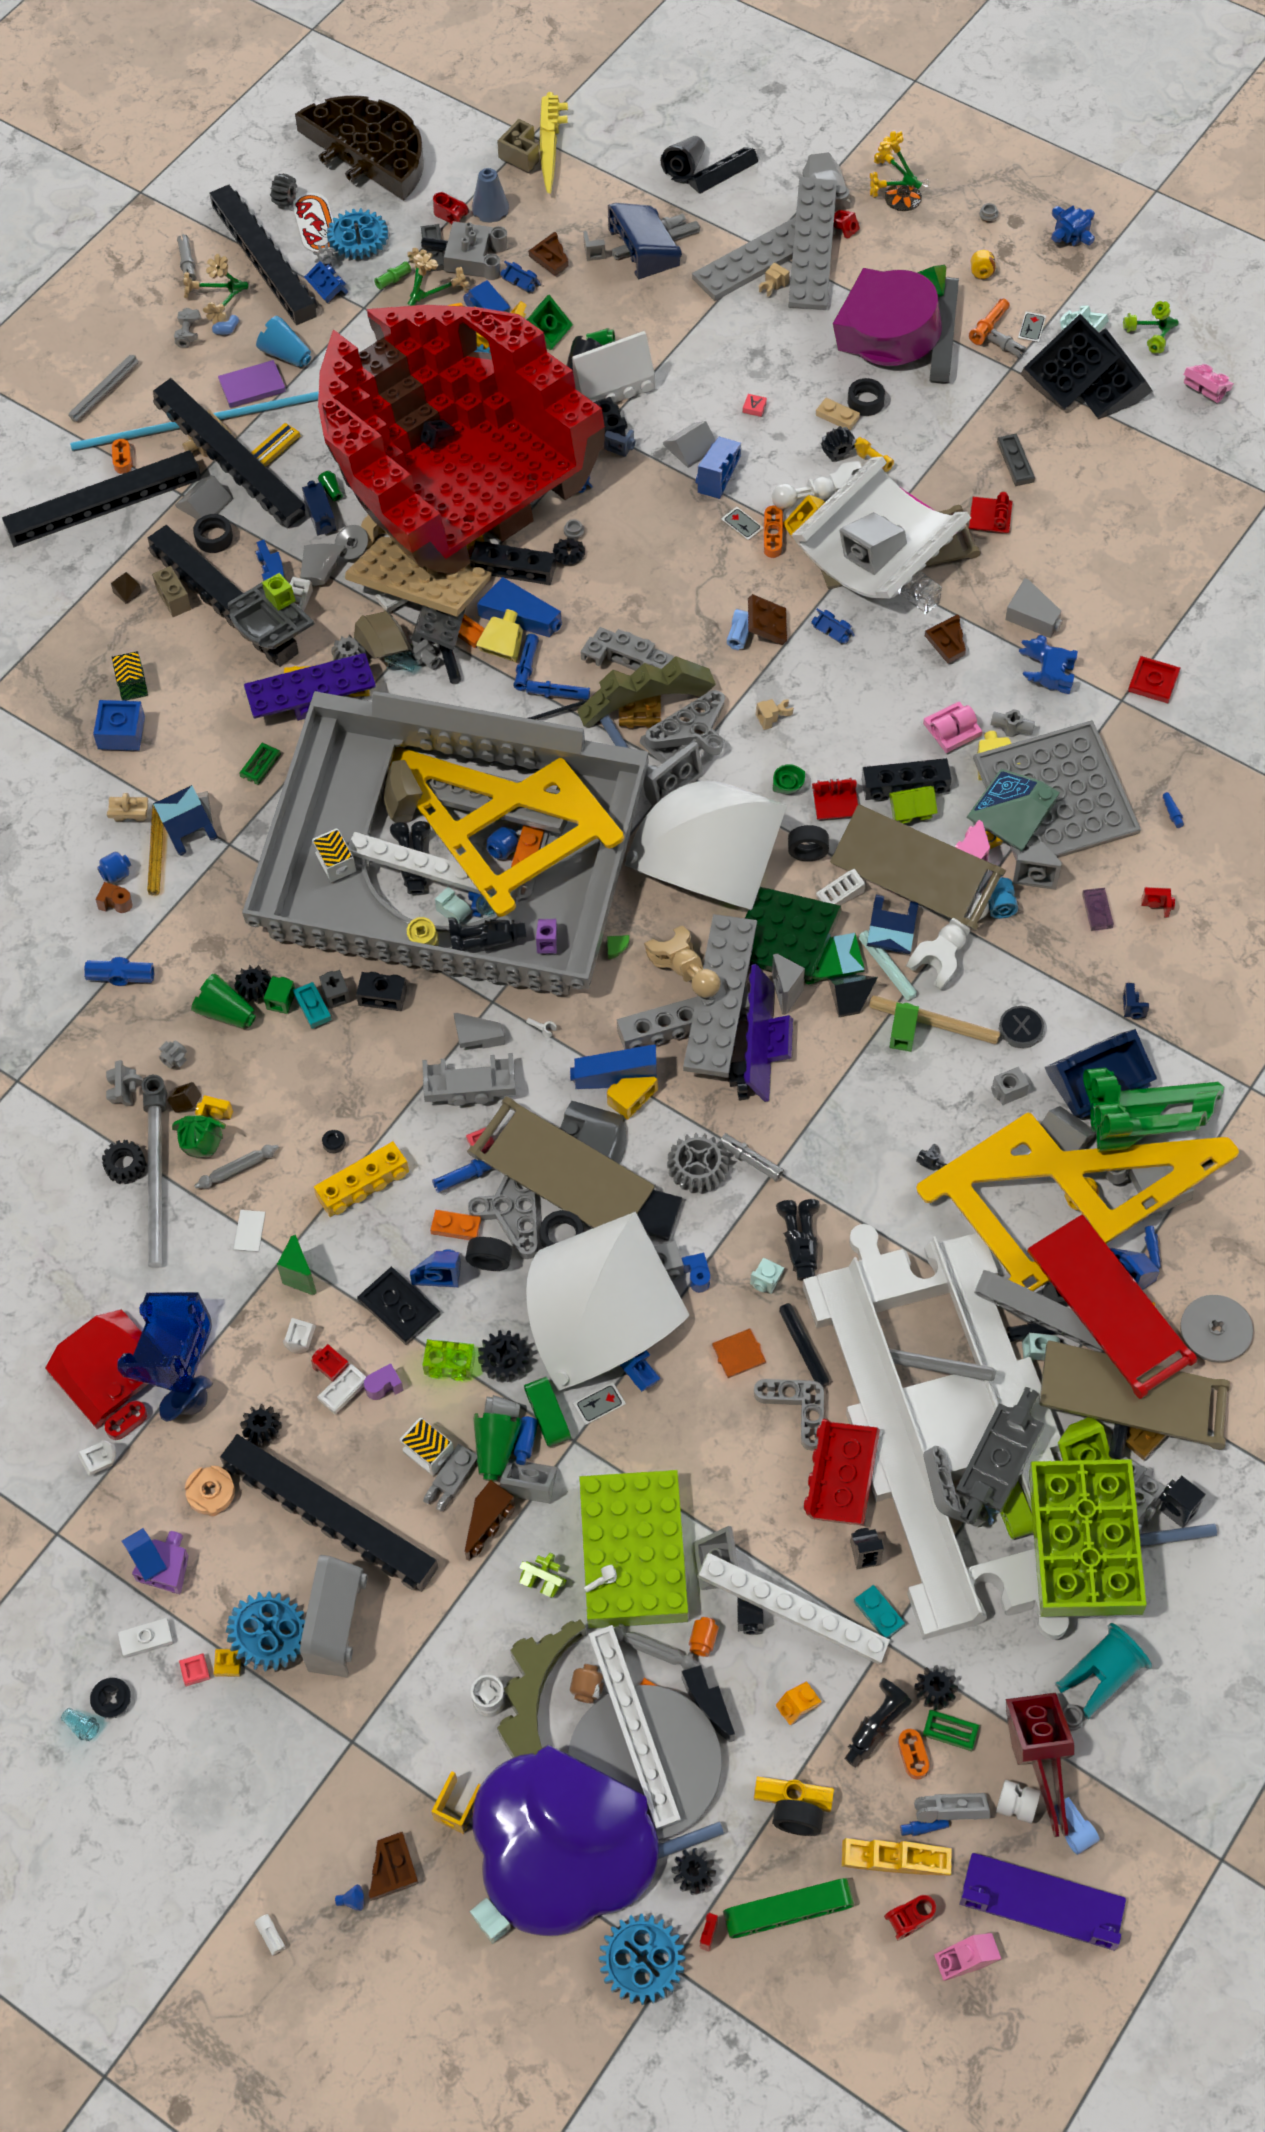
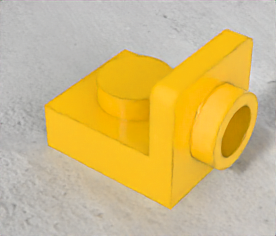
(215, 1107)

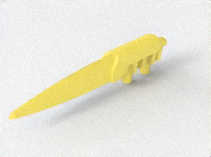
(548, 128)

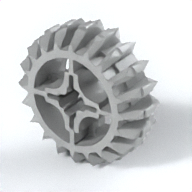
(697, 1171)

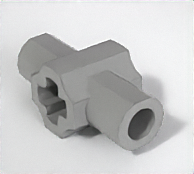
(423, 653)
(1012, 723)

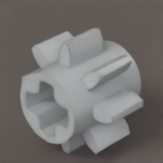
(329, 252)
(172, 1054)

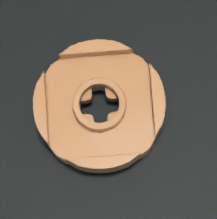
(215, 1502)

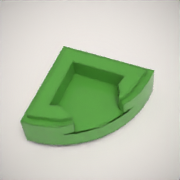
(617, 945)

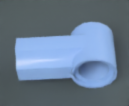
(739, 630)
(1080, 1832)

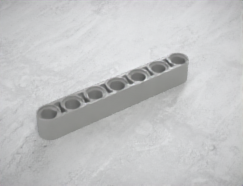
(1034, 1308)

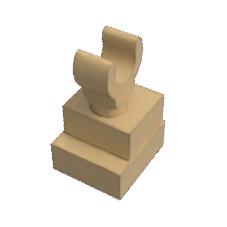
(774, 278)
(768, 712)

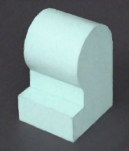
(452, 906)
(1035, 1345)
(490, 1920)

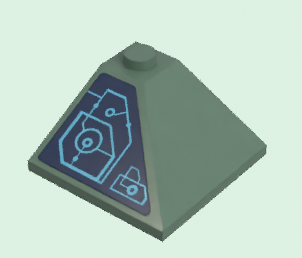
(1014, 807)

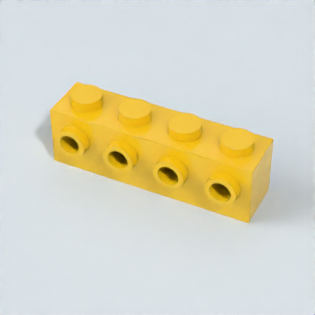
(361, 1179)

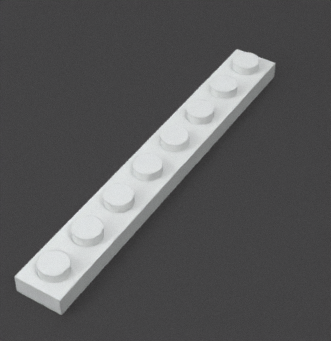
(412, 861)
(793, 1608)
(634, 1728)

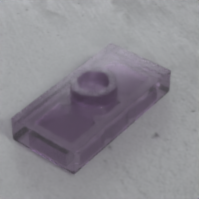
(1097, 909)

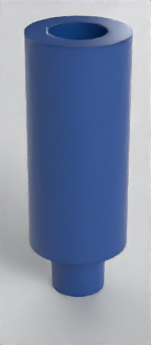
(525, 1439)

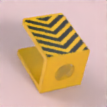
(441, 1801)

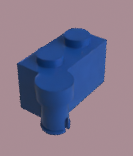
(485, 297)

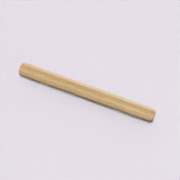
(940, 1021)

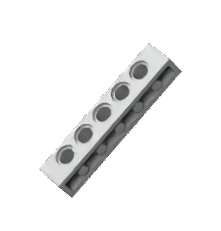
(671, 1015)

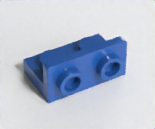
(324, 281)

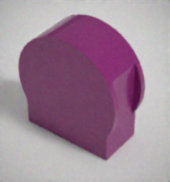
(889, 317)

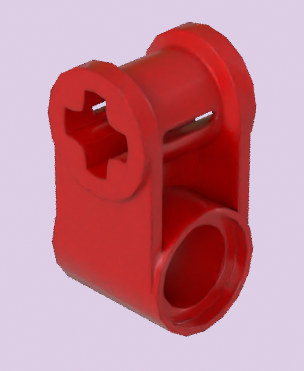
(448, 207)
(910, 1917)

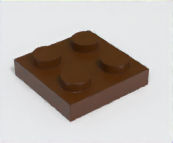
(767, 619)

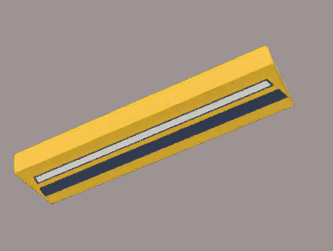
(276, 444)

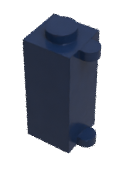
(319, 508)

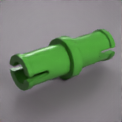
(392, 275)

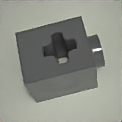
(334, 989)

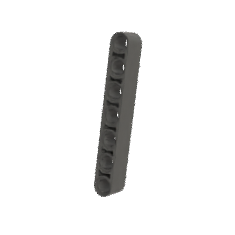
(943, 349)

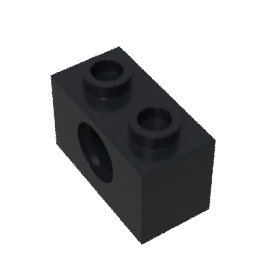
(389, 999)
(1181, 1501)

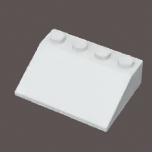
(615, 369)

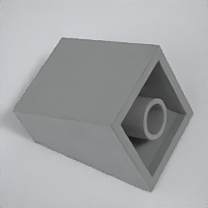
(872, 541)

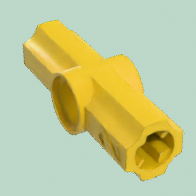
(774, 1790)

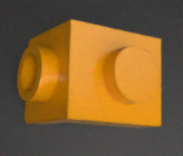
(797, 1702)

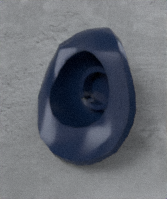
(186, 1402)

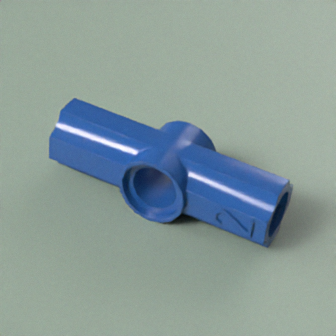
(119, 971)

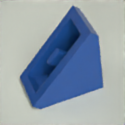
(144, 1554)

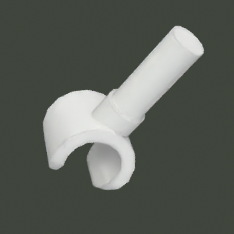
(547, 1034)
(609, 1576)

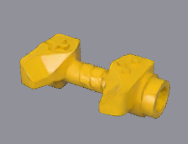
(864, 449)

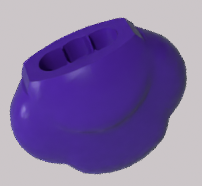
(561, 1842)

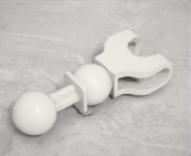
(785, 495)
(942, 951)

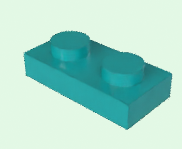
(312, 1005)
(879, 1612)

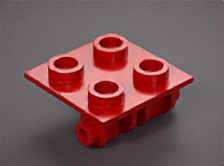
(991, 513)
(835, 798)

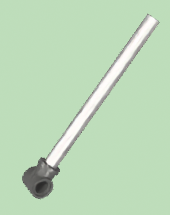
(154, 1104)

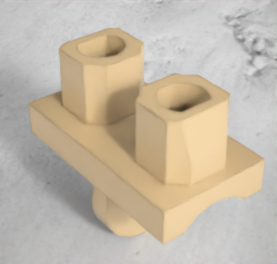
(128, 807)

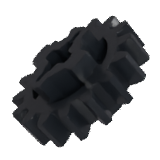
(496, 1348)

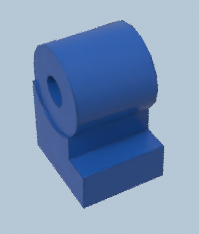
(698, 1270)

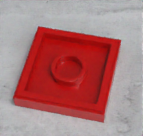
(1154, 679)

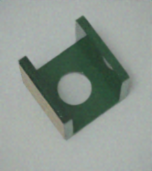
(130, 676)

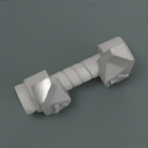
(186, 319)

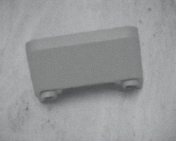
(330, 1616)

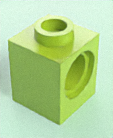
(278, 591)

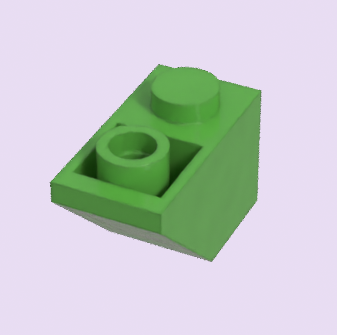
(904, 1026)

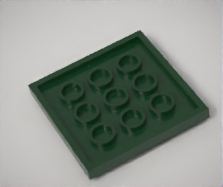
(792, 928)

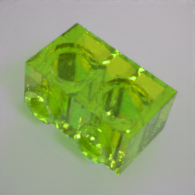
(450, 1353)

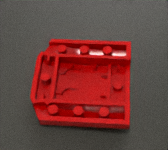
(88, 1369)

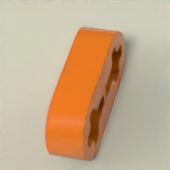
(118, 456)
(919, 1752)

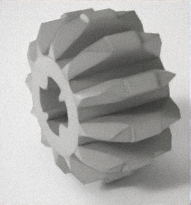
(346, 647)

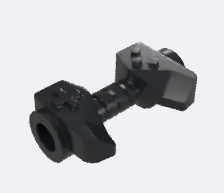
(930, 1158)

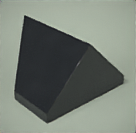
(851, 992)

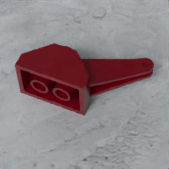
(1040, 1735)

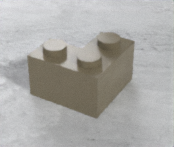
(519, 146)

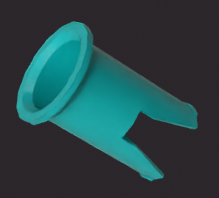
(1112, 1662)

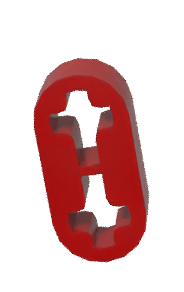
(125, 1420)

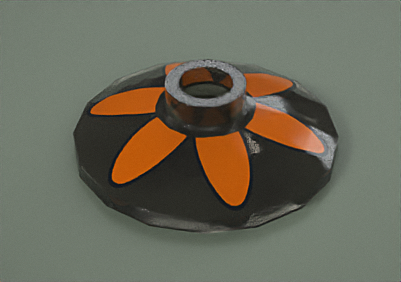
(903, 197)

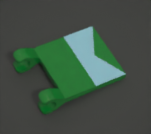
(839, 958)

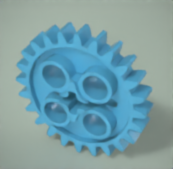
(343, 237)
(266, 1631)
(624, 1975)

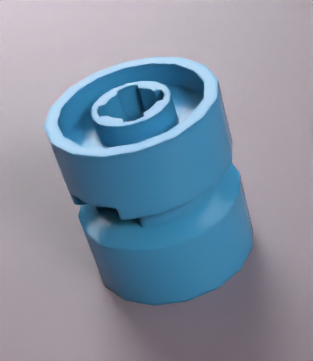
(1002, 901)

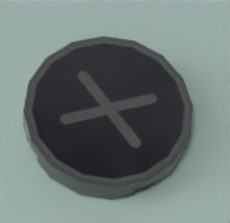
(1021, 1026)

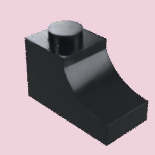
(866, 1548)

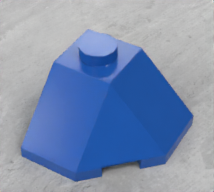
(1139, 1266)
(438, 1270)

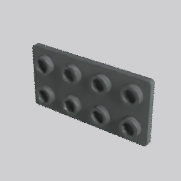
(437, 627)

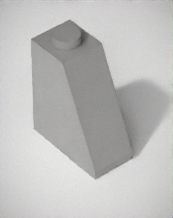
(1033, 610)

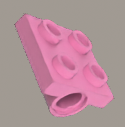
(1205, 380)
(953, 726)

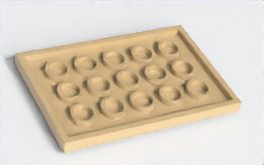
(394, 573)

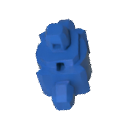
(1073, 225)

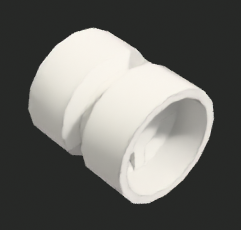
(488, 1695)
(1018, 1801)

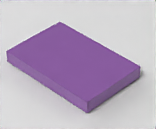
(251, 384)

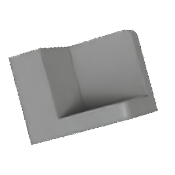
(594, 249)

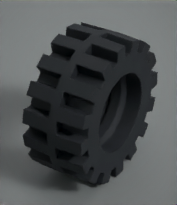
(117, 1151)

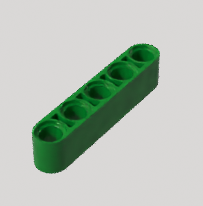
(788, 1908)

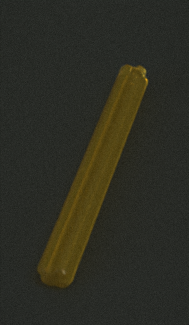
(155, 853)

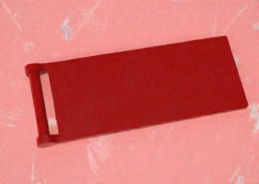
(1110, 1303)

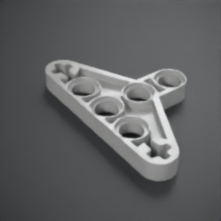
(684, 731)
(512, 1217)

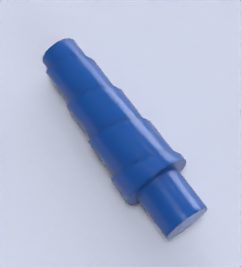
(1174, 812)
(1151, 1241)
(916, 1827)

